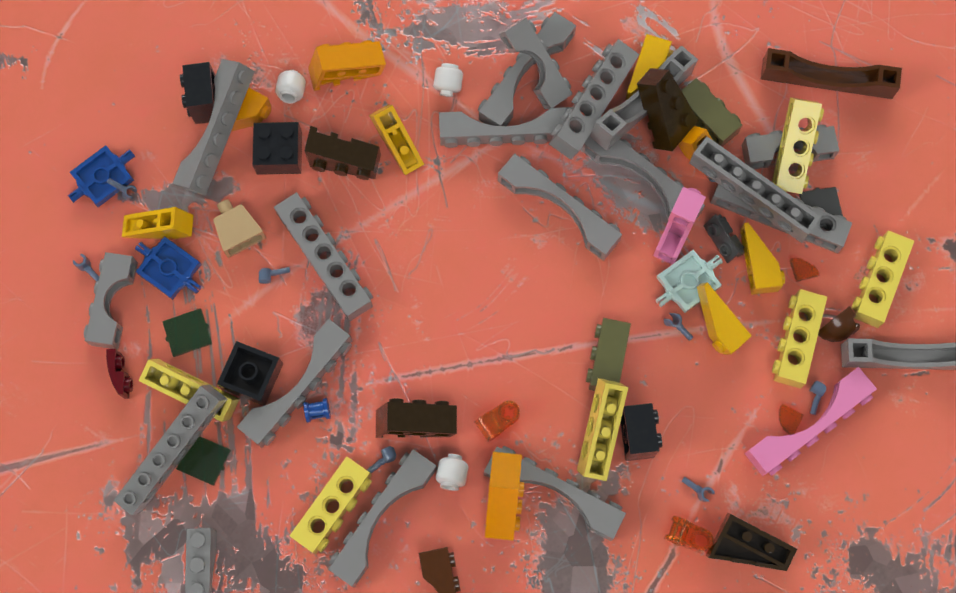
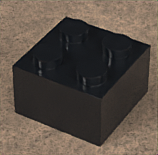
(199, 91)
(277, 148)
(250, 373)
(640, 432)

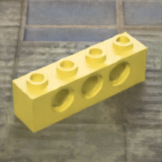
(791, 134)
(899, 249)
(813, 306)
(182, 385)
(602, 429)
(318, 511)

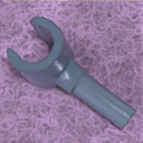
(122, 188)
(85, 266)
(266, 273)
(677, 320)
(819, 389)
(388, 456)
(700, 491)

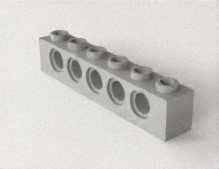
(571, 142)
(754, 189)
(830, 240)
(351, 305)
(170, 449)

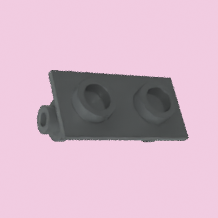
(719, 231)

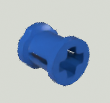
(316, 410)

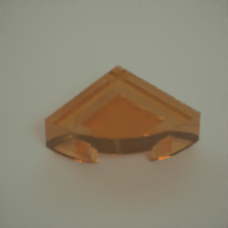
(803, 270)
(789, 419)

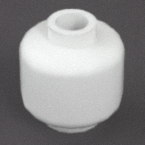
(448, 79)
(290, 86)
(452, 472)

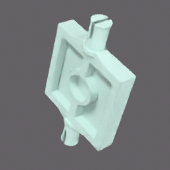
(684, 276)

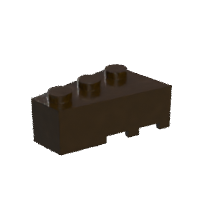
(666, 107)
(342, 156)
(416, 419)
(747, 544)

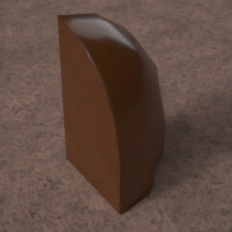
(840, 327)

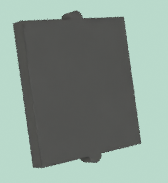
(823, 198)

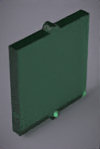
(187, 332)
(204, 460)

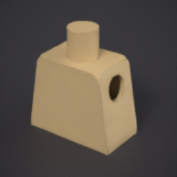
(236, 228)

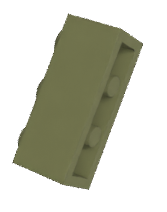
(711, 113)
(609, 352)

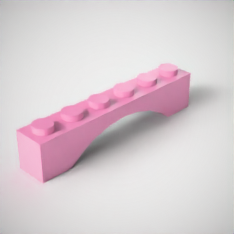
(679, 224)
(847, 393)

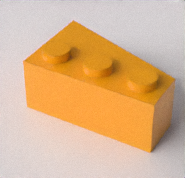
(345, 61)
(503, 496)

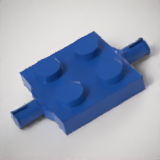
(94, 173)
(168, 267)

